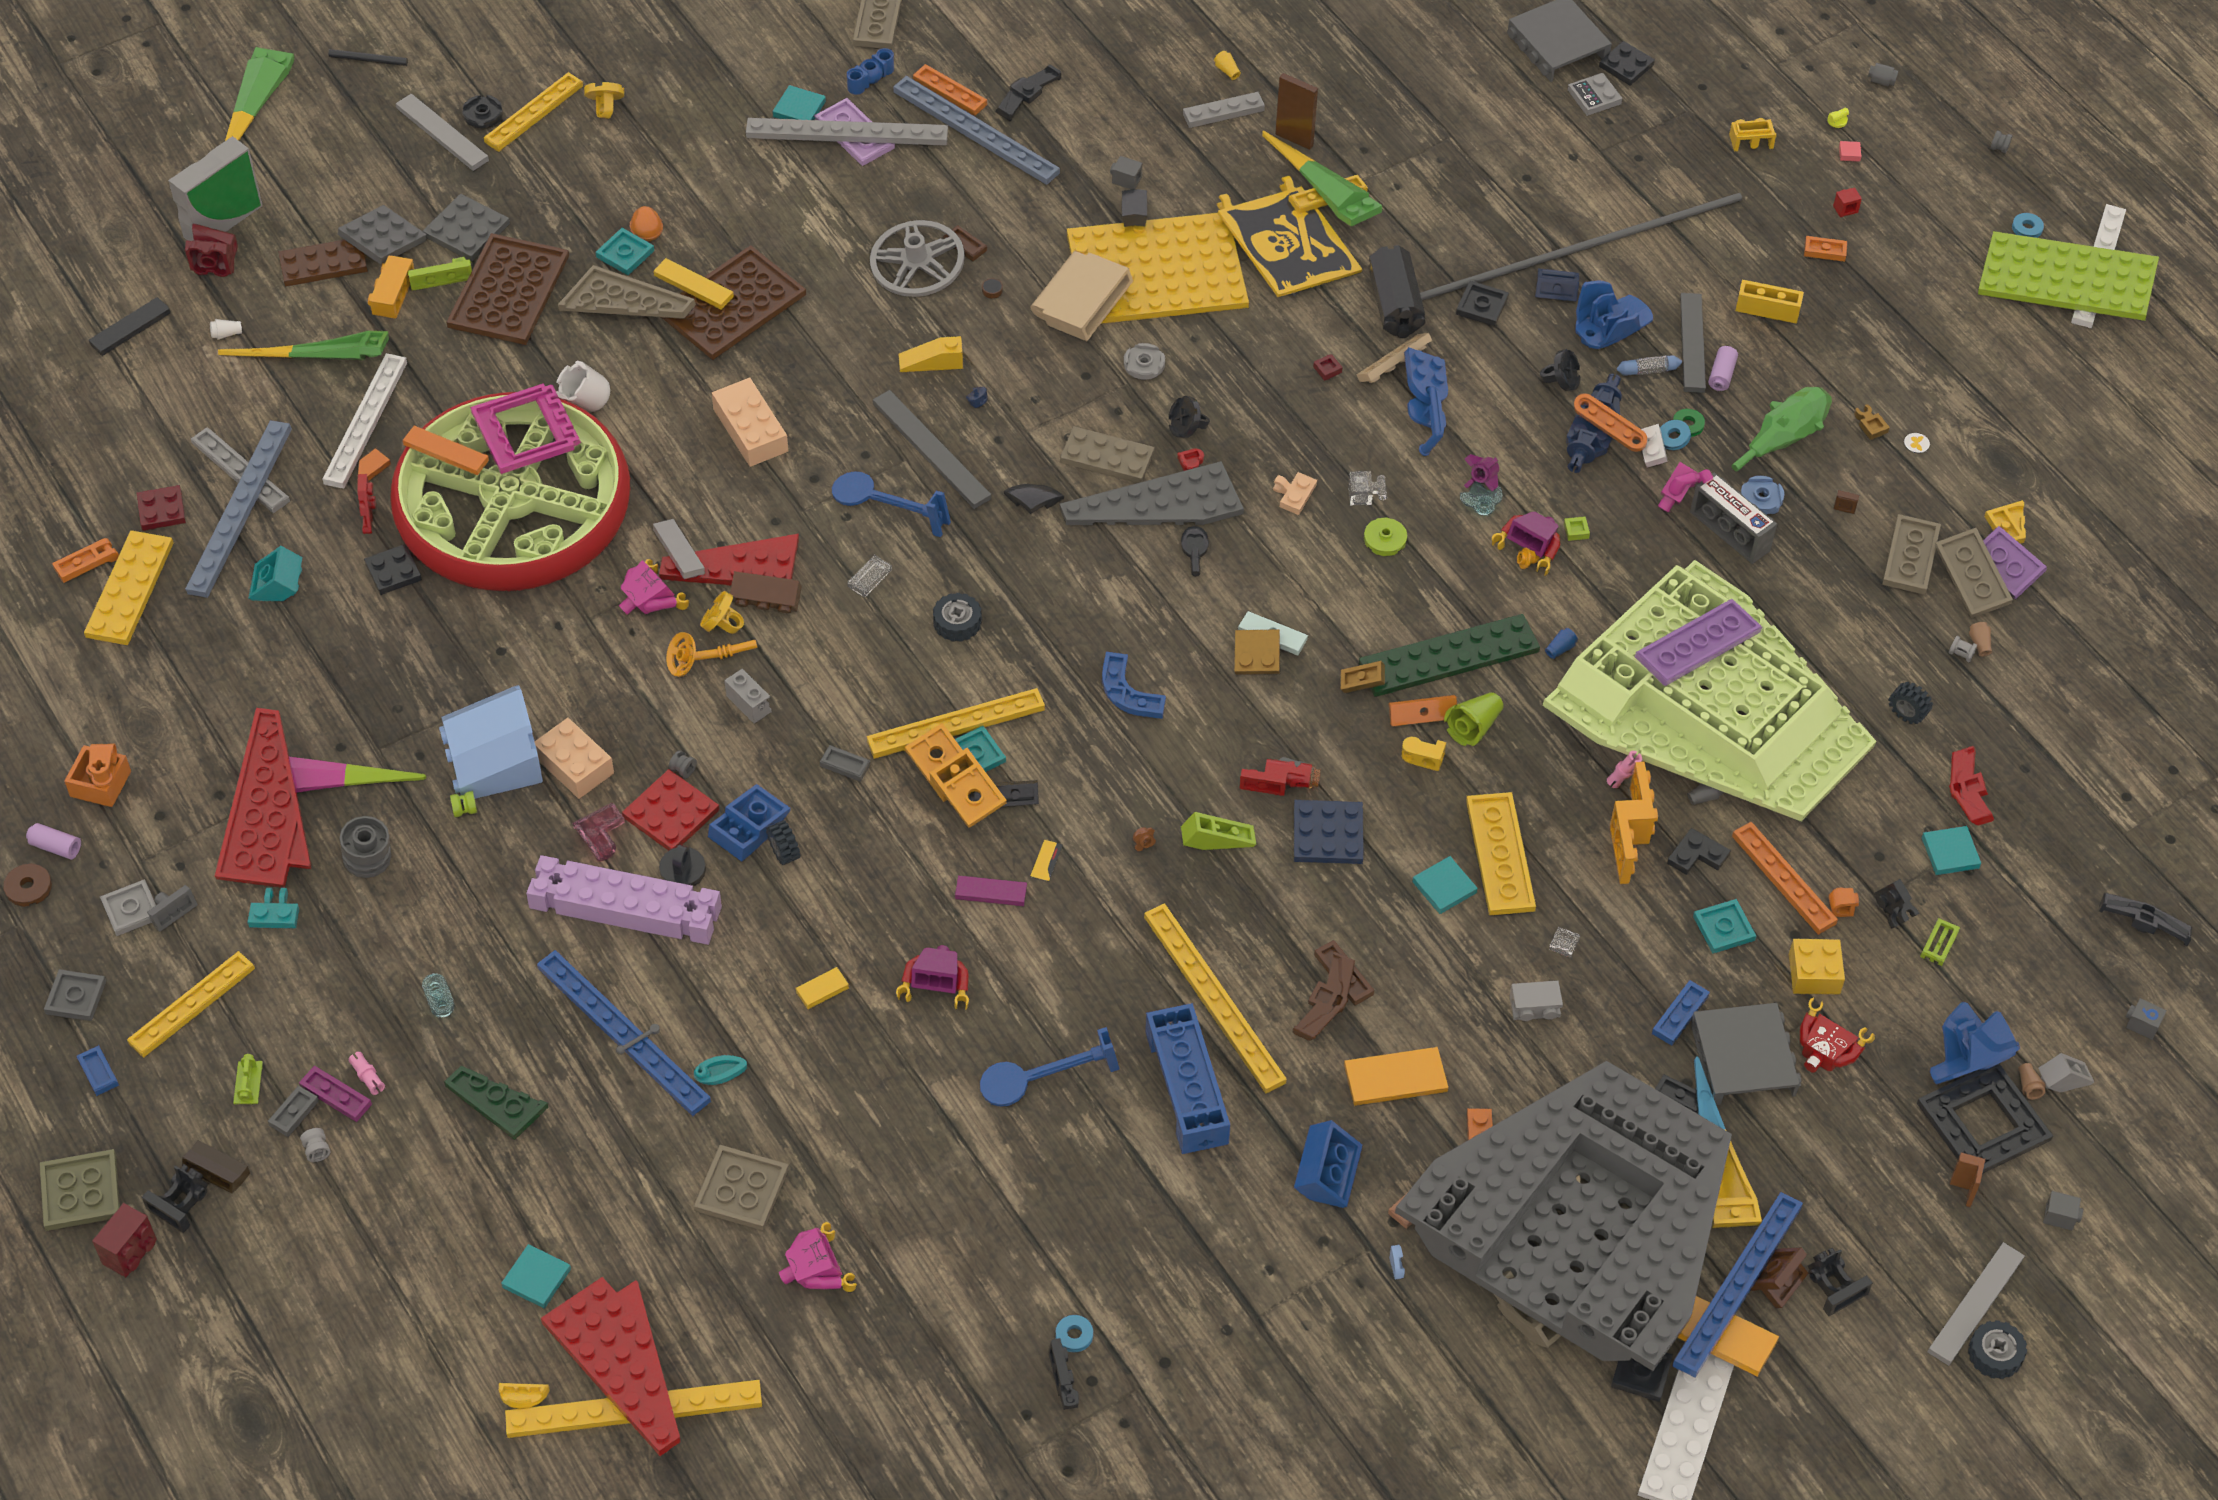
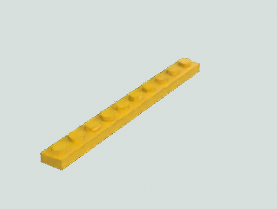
(1215, 998)
(604, 1413)

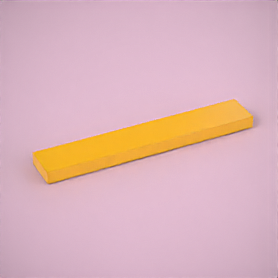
(533, 112)
(190, 1004)

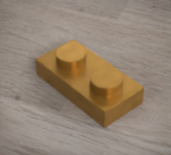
(1363, 676)

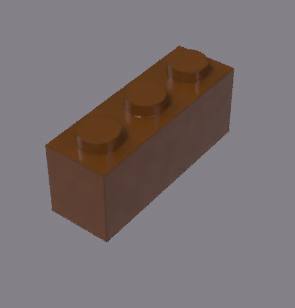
(765, 592)

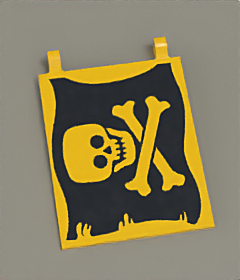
(1287, 246)

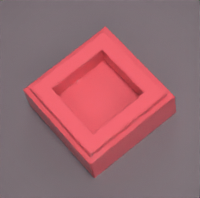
(1849, 151)

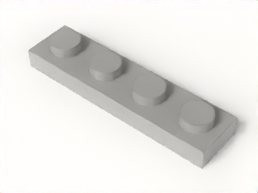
(1223, 109)

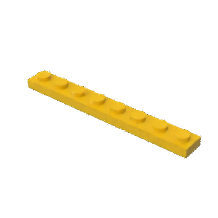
(958, 721)

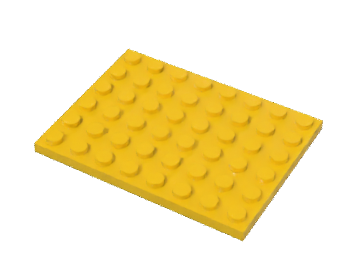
(1174, 265)

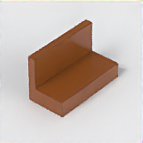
(1968, 1175)

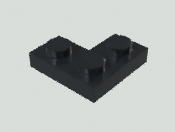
(1697, 847)

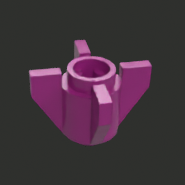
(1483, 471)

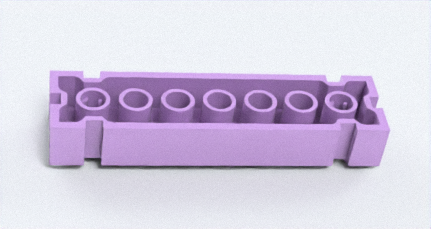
(624, 899)

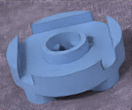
(1764, 485)

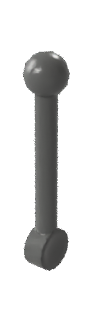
(654, 1029)

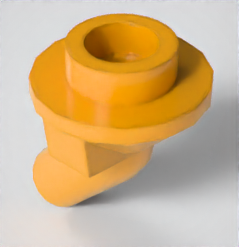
(1526, 558)

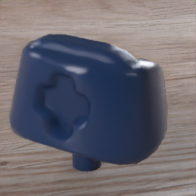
(977, 397)

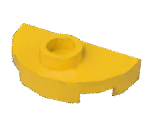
(522, 1395)

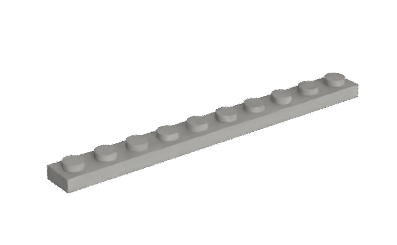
(847, 131)

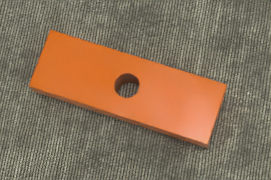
(1409, 711)

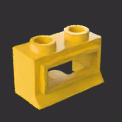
(1752, 130)

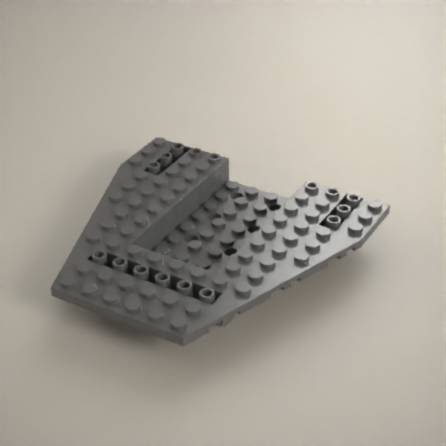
(1632, 1149)

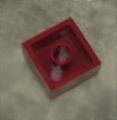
(124, 1240)

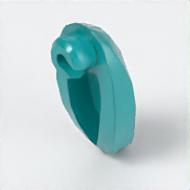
(719, 1069)

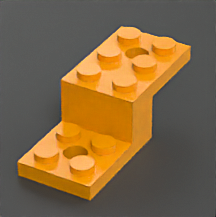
(955, 775)
(1633, 822)

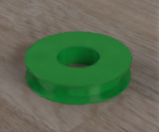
(1694, 416)

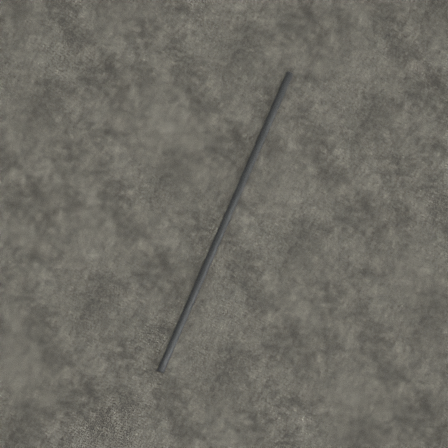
(1581, 246)

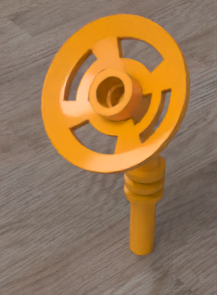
(690, 654)

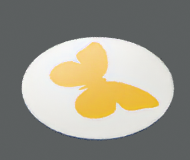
(1916, 442)

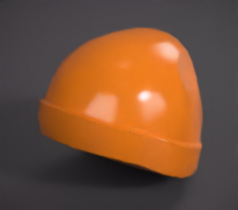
(646, 224)

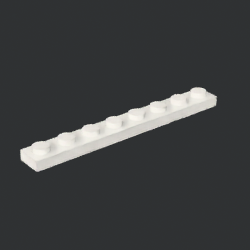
(2106, 238)
(364, 421)

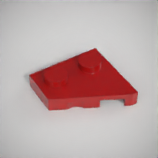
(366, 502)

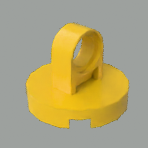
(604, 97)
(720, 615)

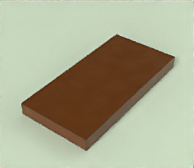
(1296, 111)

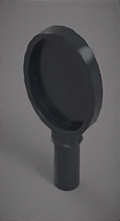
(1195, 545)

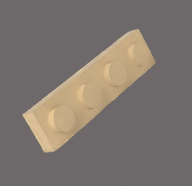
(1389, 361)

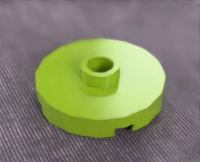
(1385, 536)

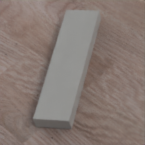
(678, 548)

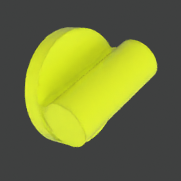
(1838, 118)

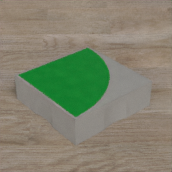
(217, 189)

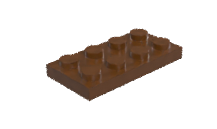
(321, 262)

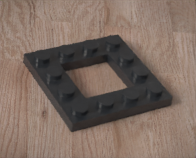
(2029, 1128)

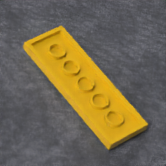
(128, 588)
(1500, 853)

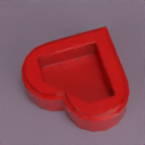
(1191, 458)

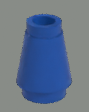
(1561, 643)

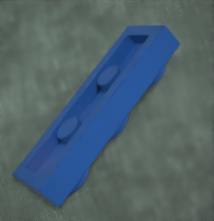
(1680, 1012)

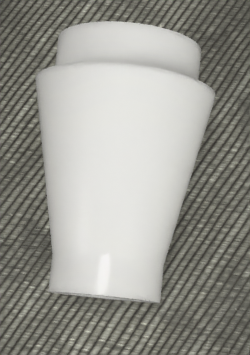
(224, 328)

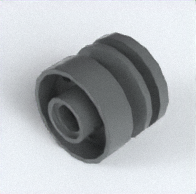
(365, 846)

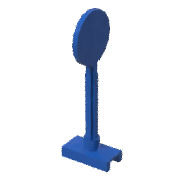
(858, 487)
(1007, 1082)

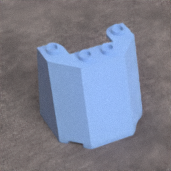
(492, 745)

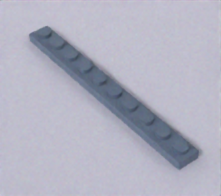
(976, 130)
(238, 509)

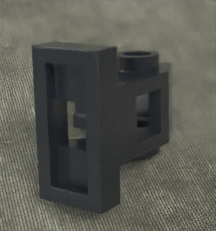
(163, 1206)
(1831, 1264)

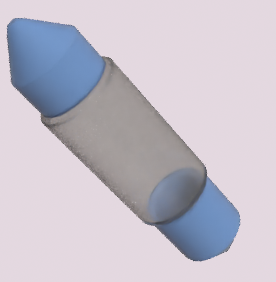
(1649, 365)

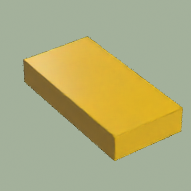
(822, 988)

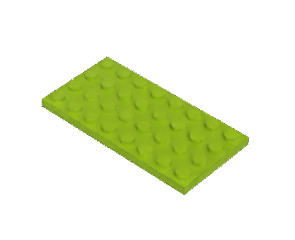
(2068, 275)

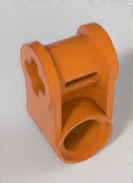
(102, 763)

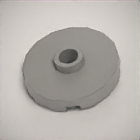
(1144, 361)

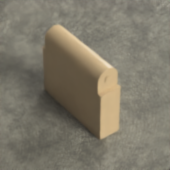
(1082, 294)

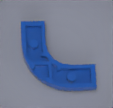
(1125, 696)

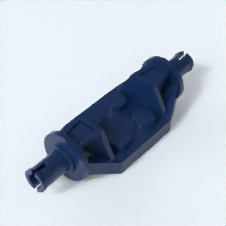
(1584, 439)

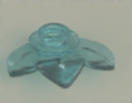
(1482, 499)

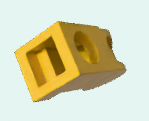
(1423, 753)

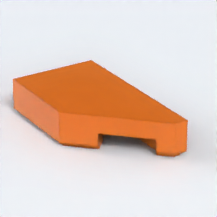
(373, 464)

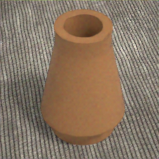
(1981, 635)
(2031, 1083)

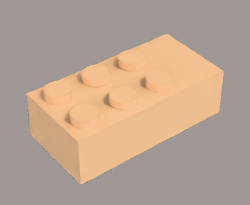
(750, 422)

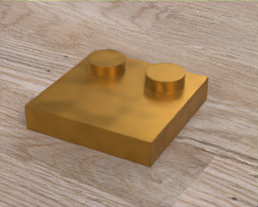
(1257, 651)

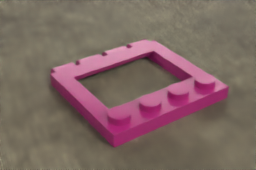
(553, 413)

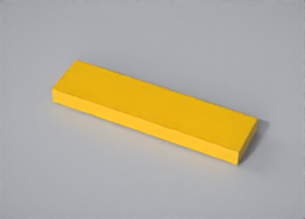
(1311, 199)
(693, 283)

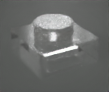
(1564, 942)

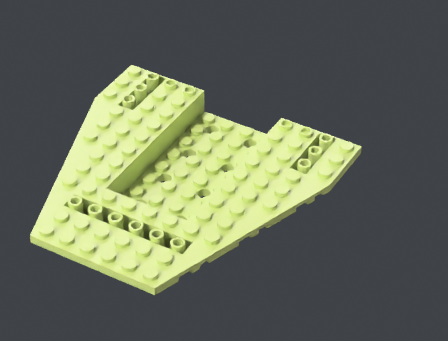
(1777, 755)

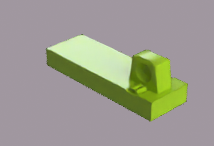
(440, 275)

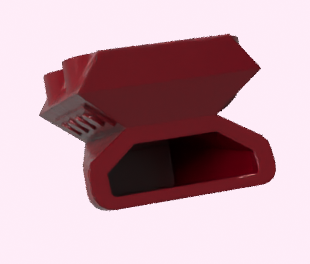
(211, 251)

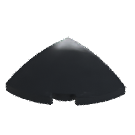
(1033, 496)

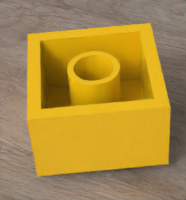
(1816, 966)

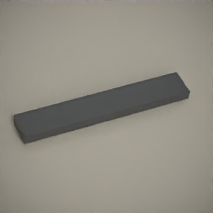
(1692, 342)

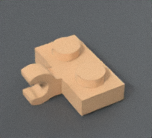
(1295, 493)

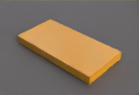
(1396, 1076)
(1741, 1342)

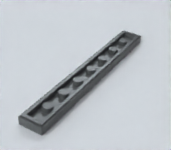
(932, 449)

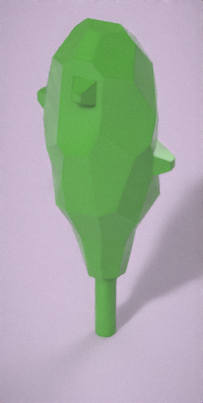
(1789, 422)

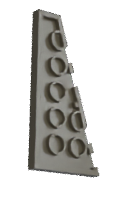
(617, 294)

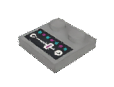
(1594, 94)

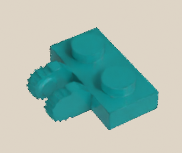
(273, 914)

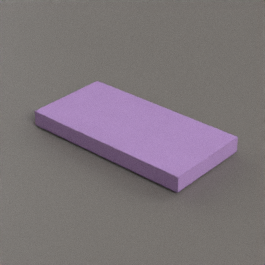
(861, 151)

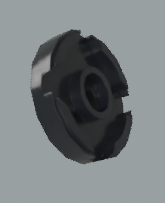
(482, 111)

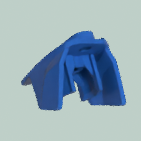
(1607, 317)
(1973, 1044)

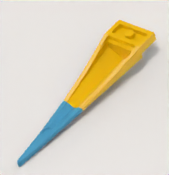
(1736, 1199)

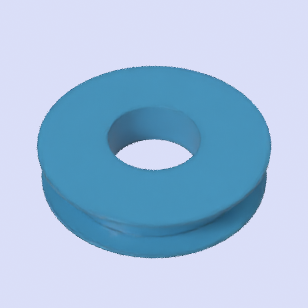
(2027, 218)
(1681, 441)
(1077, 1322)

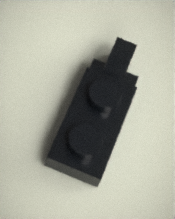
(1062, 1376)

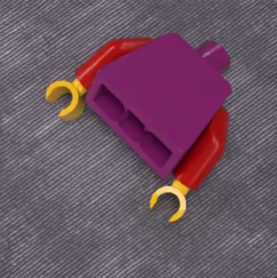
(1532, 532)
(936, 971)

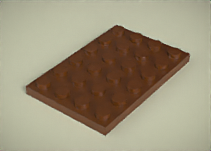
(508, 289)
(759, 295)

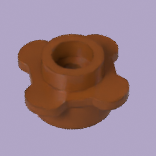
(1144, 838)

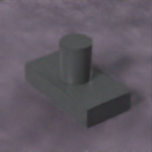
(171, 907)

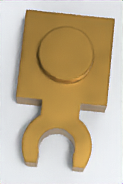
(1871, 424)

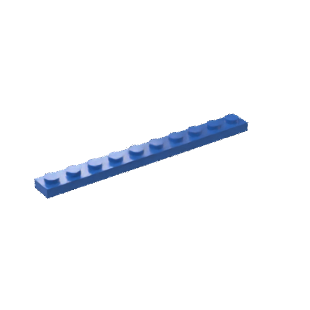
(622, 1031)
(1737, 1285)

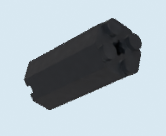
(1396, 291)

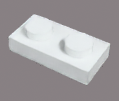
(1654, 452)

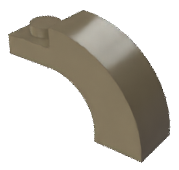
(1527, 1325)

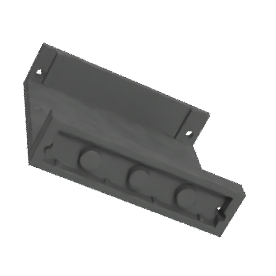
(1557, 36)
(1745, 1050)

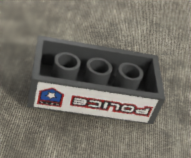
(1733, 518)

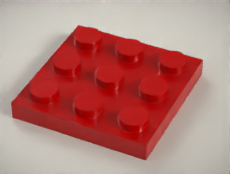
(670, 810)

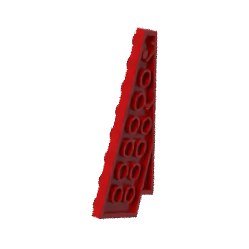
(265, 817)
(616, 1349)

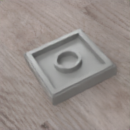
(128, 907)

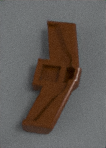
(1327, 998)

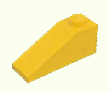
(937, 354)

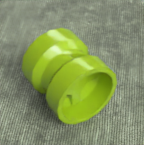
(468, 801)

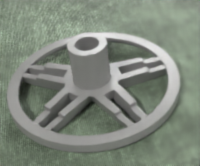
(917, 256)

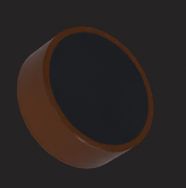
(992, 288)

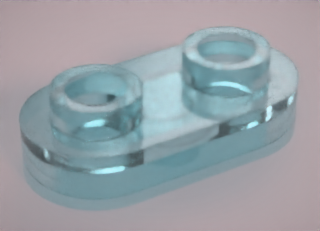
(439, 996)

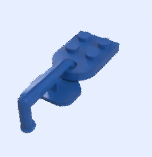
(1429, 384)

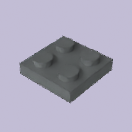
(75, 995)

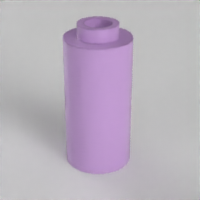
(1723, 368)
(53, 841)

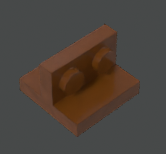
(1782, 1275)

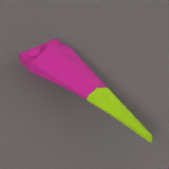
(317, 774)

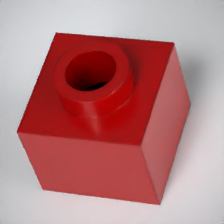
(1847, 202)

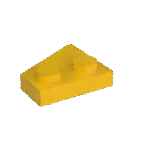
(2010, 519)

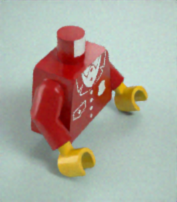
(1828, 1043)

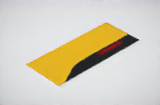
(1046, 860)

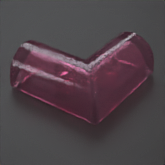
(594, 830)

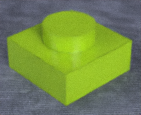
(1576, 528)

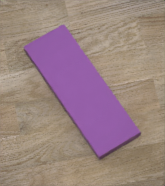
(1698, 642)

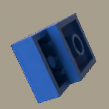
(745, 822)

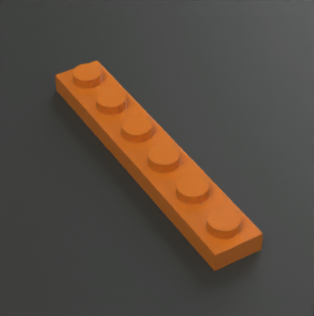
(1784, 878)

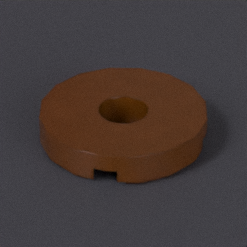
(27, 873)

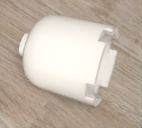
(583, 387)

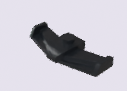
(1026, 90)
(2146, 917)

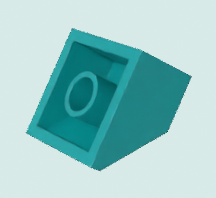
(276, 576)

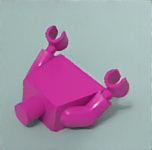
(1679, 483)

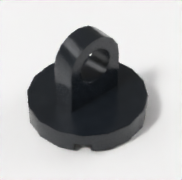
(1563, 370)
(1186, 417)
(682, 866)

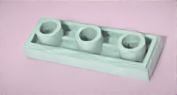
(1289, 638)

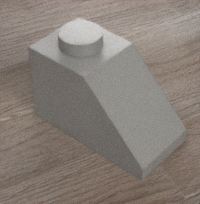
(2065, 1073)

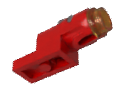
(1278, 775)

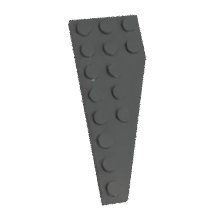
(1187, 496)

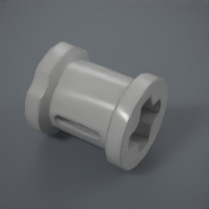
(1963, 648)

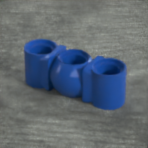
(870, 71)

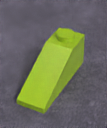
(1212, 832)

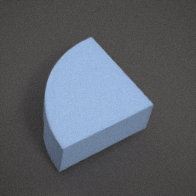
(1395, 1259)

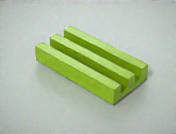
(1934, 955)

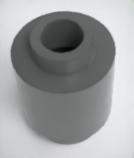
(1883, 74)

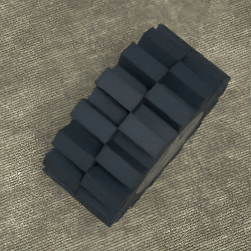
(1910, 702)
(783, 842)

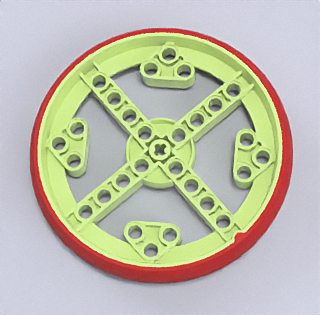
(540, 554)

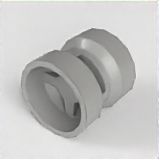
(315, 1144)

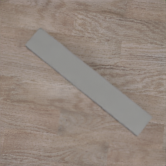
(442, 132)
(235, 465)
(1976, 1304)

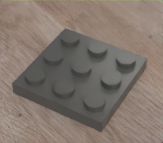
(465, 227)
(382, 234)

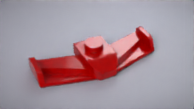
(1969, 787)

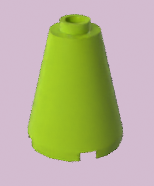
(1473, 718)

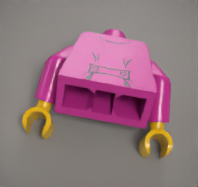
(648, 590)
(814, 1262)

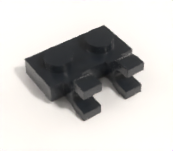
(1896, 901)

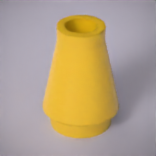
(1226, 63)

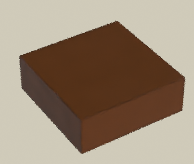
(1846, 502)

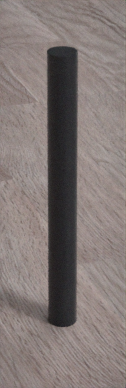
(368, 57)

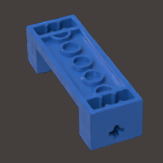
(1188, 1078)

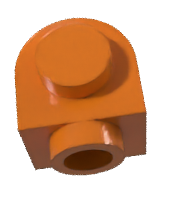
(1843, 902)

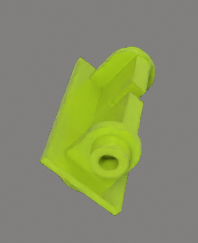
(248, 1080)

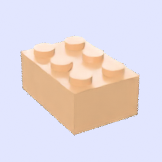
(574, 758)

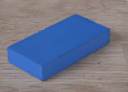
(97, 1070)

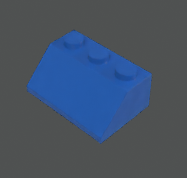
(1328, 1164)

